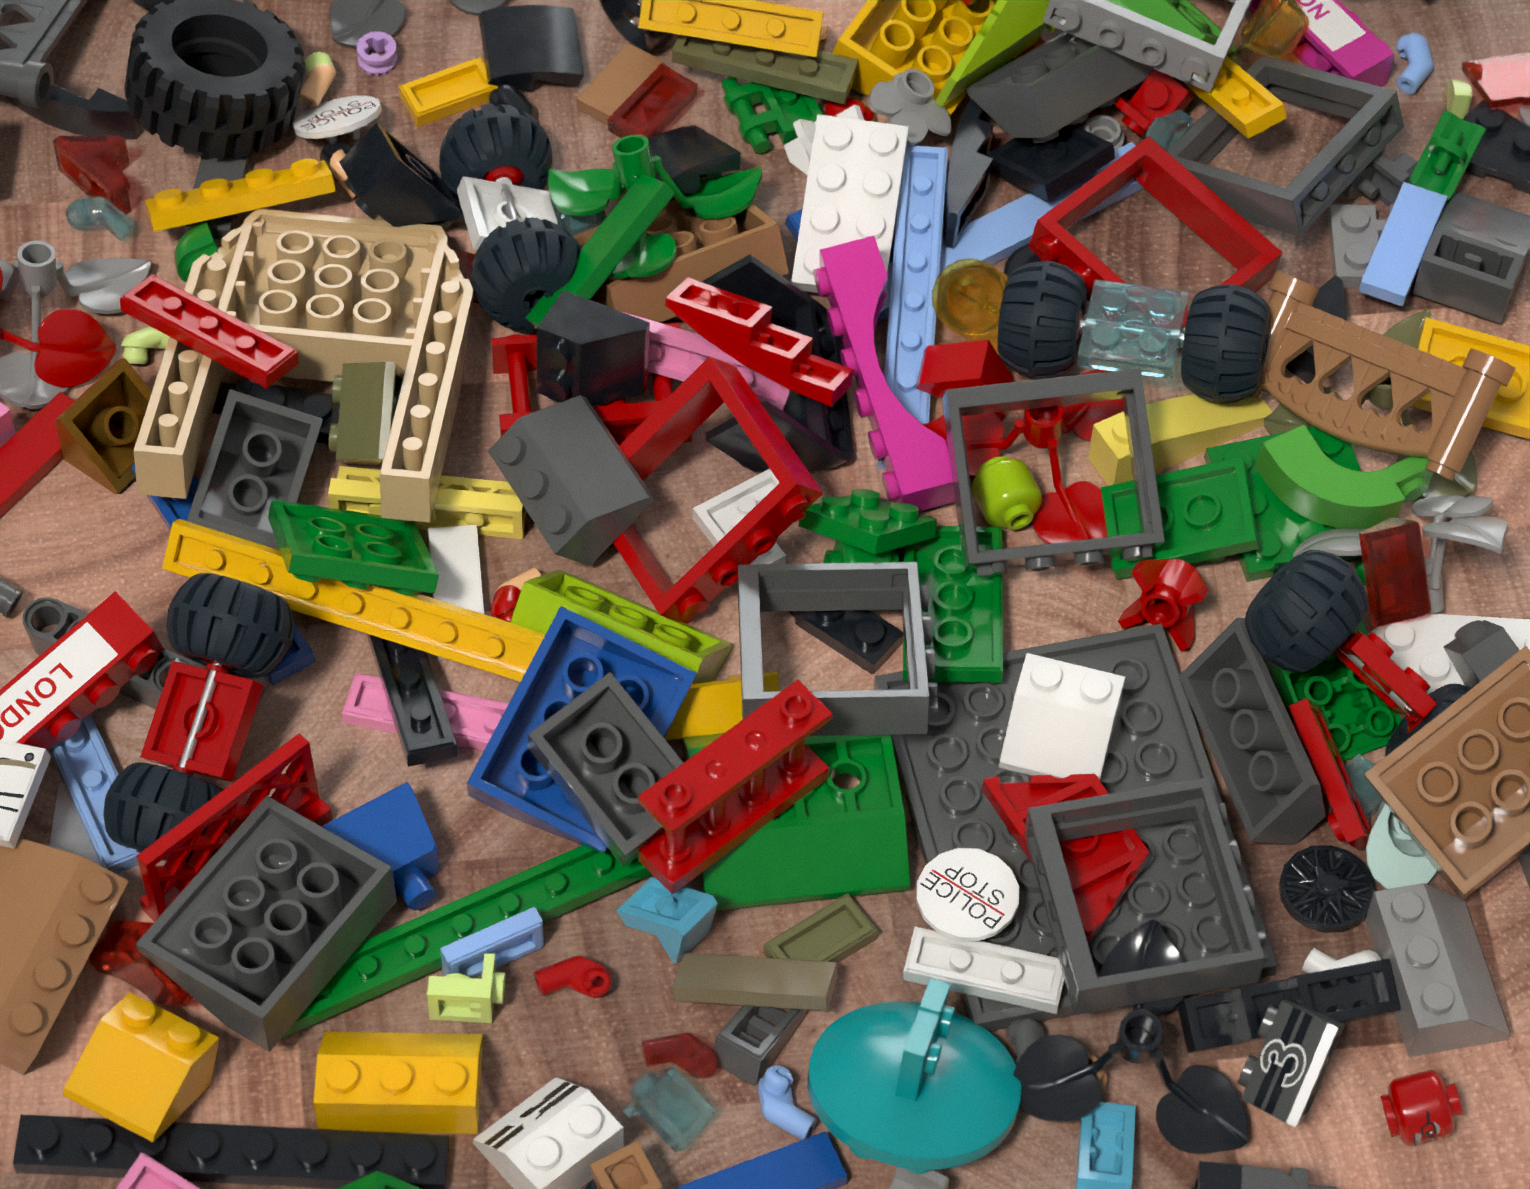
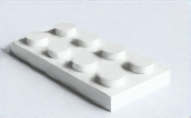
(849, 190)

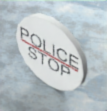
(337, 118)
(967, 894)

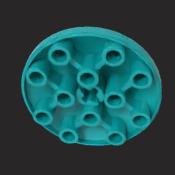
(914, 1084)

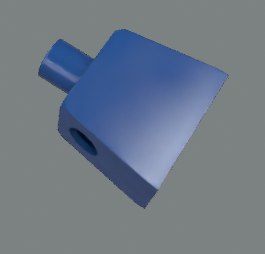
(398, 835)

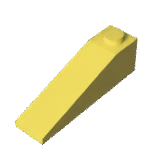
(1177, 430)

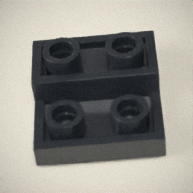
(531, 45)
(693, 154)

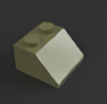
(366, 412)

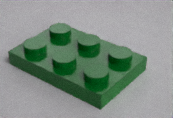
(1202, 514)

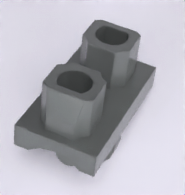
(1382, 178)

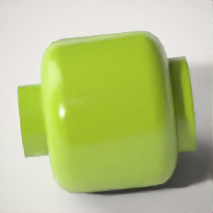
(1006, 493)

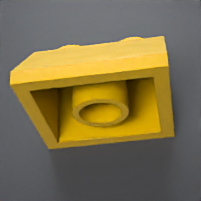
(143, 1067)

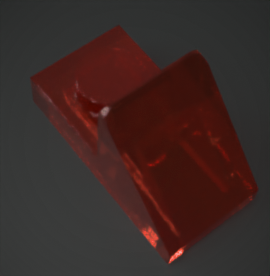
(96, 166)

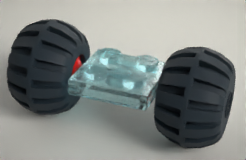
(1133, 327)

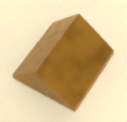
(103, 426)

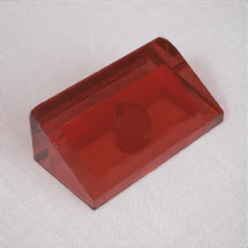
(1394, 571)

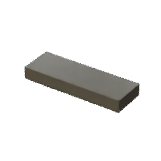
(755, 981)

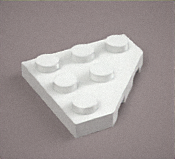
(1421, 640)

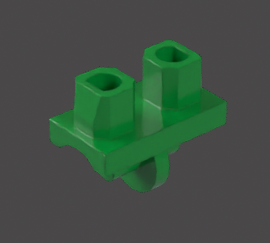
(1447, 155)

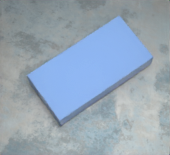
(505, 939)

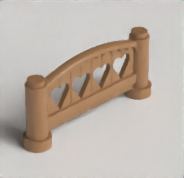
(1457, 393)

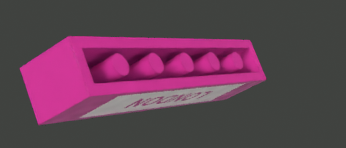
(1340, 43)

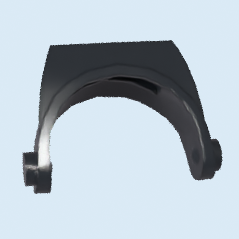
(621, 15)

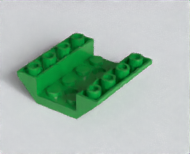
(825, 841)

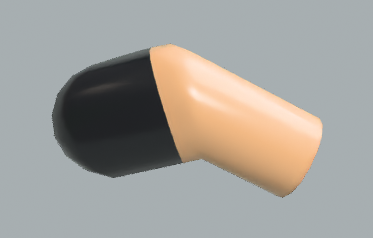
(332, 155)

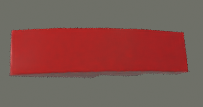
(745, 333)

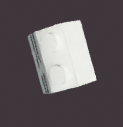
(551, 1138)

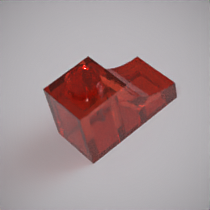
(120, 958)

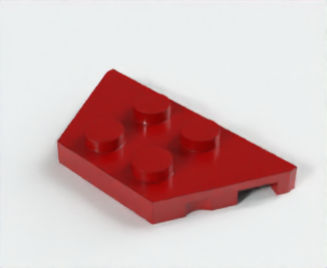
(1097, 865)

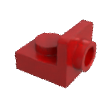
(1154, 99)

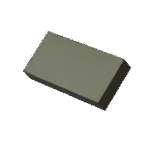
(825, 935)

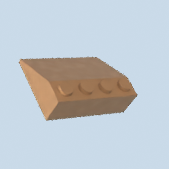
(702, 251)
(1467, 780)
(48, 927)

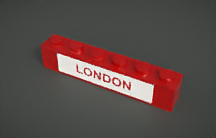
(77, 675)

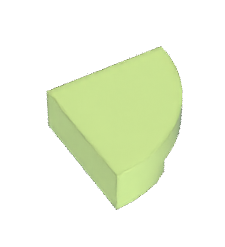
(1458, 97)

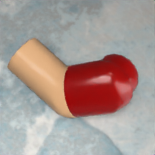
(508, 595)

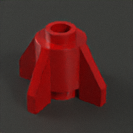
(1166, 598)

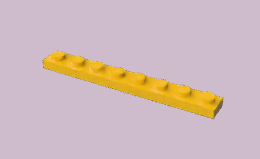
(378, 610)

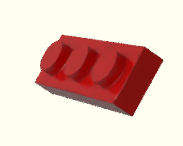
(1348, 816)

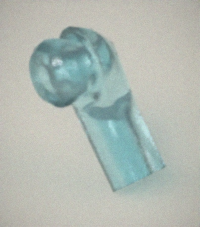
(98, 212)

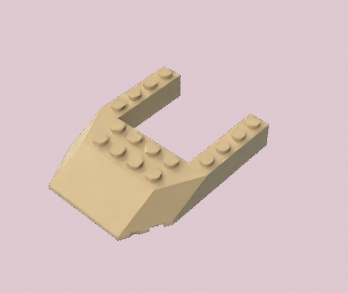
(337, 297)

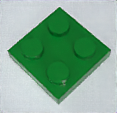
(868, 521)

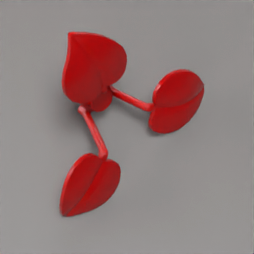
(69, 348)
(1068, 512)

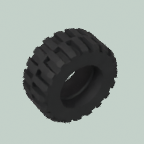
(205, 113)

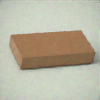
(617, 82)

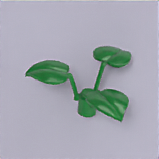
(592, 189)

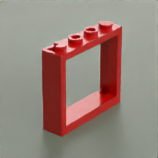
(1178, 192)
(753, 535)

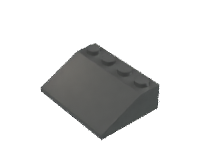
(269, 921)

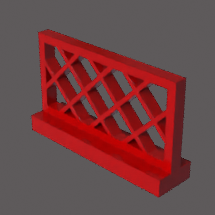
(294, 789)

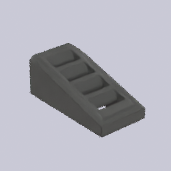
(744, 1054)

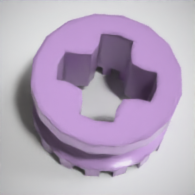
(374, 62)

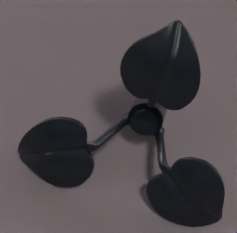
(1059, 1083)

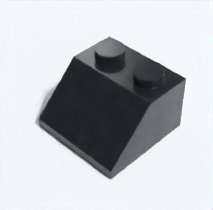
(396, 182)
(591, 352)

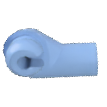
(1420, 61)
(778, 1104)

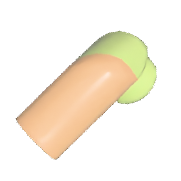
(319, 75)

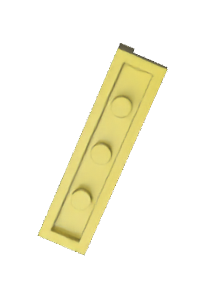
(457, 502)

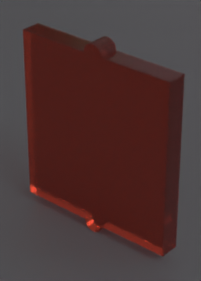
(1501, 79)

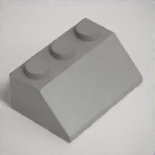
(1436, 969)

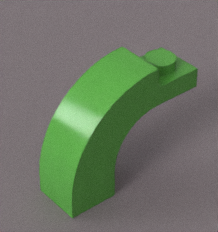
(1333, 494)

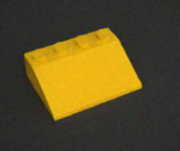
(911, 35)

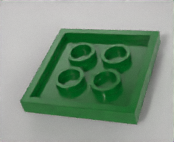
(1278, 526)
(352, 548)

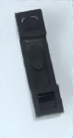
(99, 116)

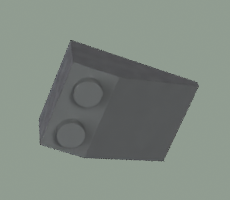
(253, 459)

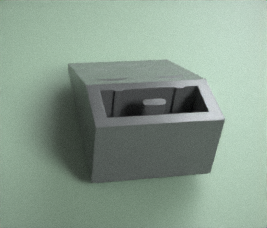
(1475, 257)

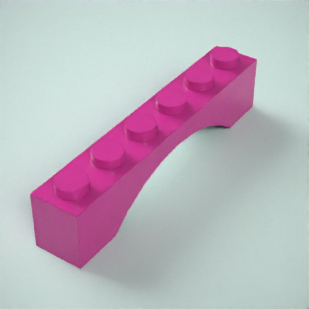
(912, 454)

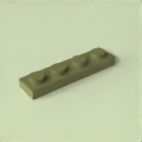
(821, 77)

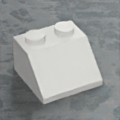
(1061, 719)

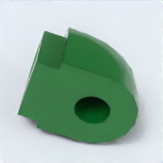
(191, 246)

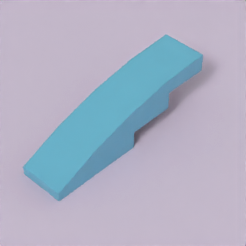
(1106, 1148)

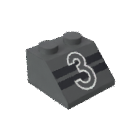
(1290, 1062)

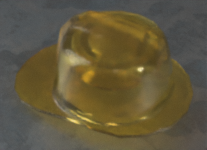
(1272, 29)
(970, 298)

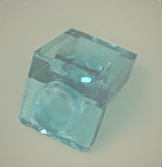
(669, 1106)

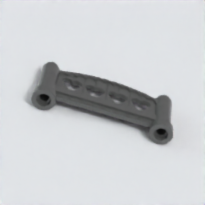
(24, 66)

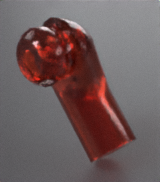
(682, 1050)

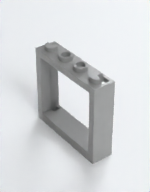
(1147, 39)

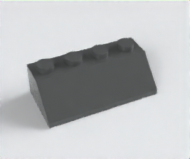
(1055, 86)
(1253, 739)

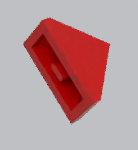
(961, 367)

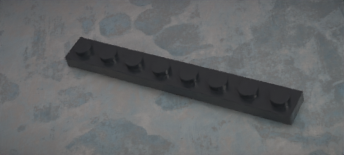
(230, 1153)

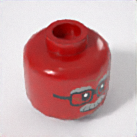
(1421, 1107)

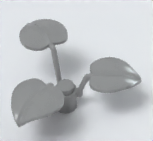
(99, 290)
(1465, 528)

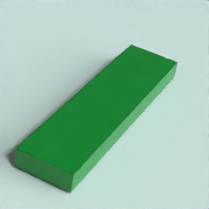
(611, 241)

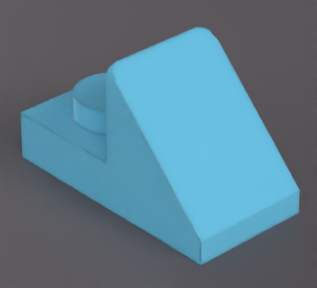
(676, 918)

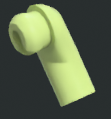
(138, 342)

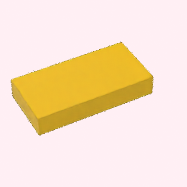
(446, 92)

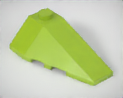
(1003, 36)

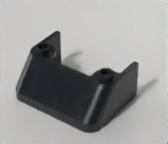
(813, 429)

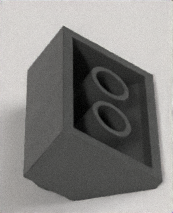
(571, 478)
(603, 759)

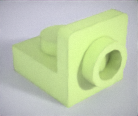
(466, 998)

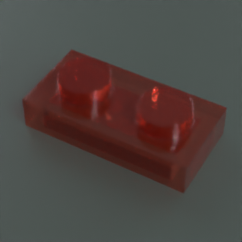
(653, 104)

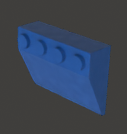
(565, 665)

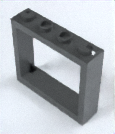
(1293, 209)
(1047, 393)
(834, 589)
(1132, 810)

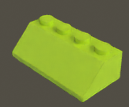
(667, 637)

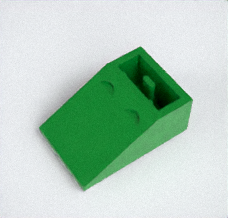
(1351, 710)

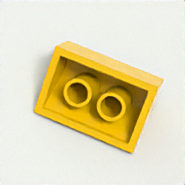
(399, 1082)

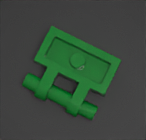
(781, 111)

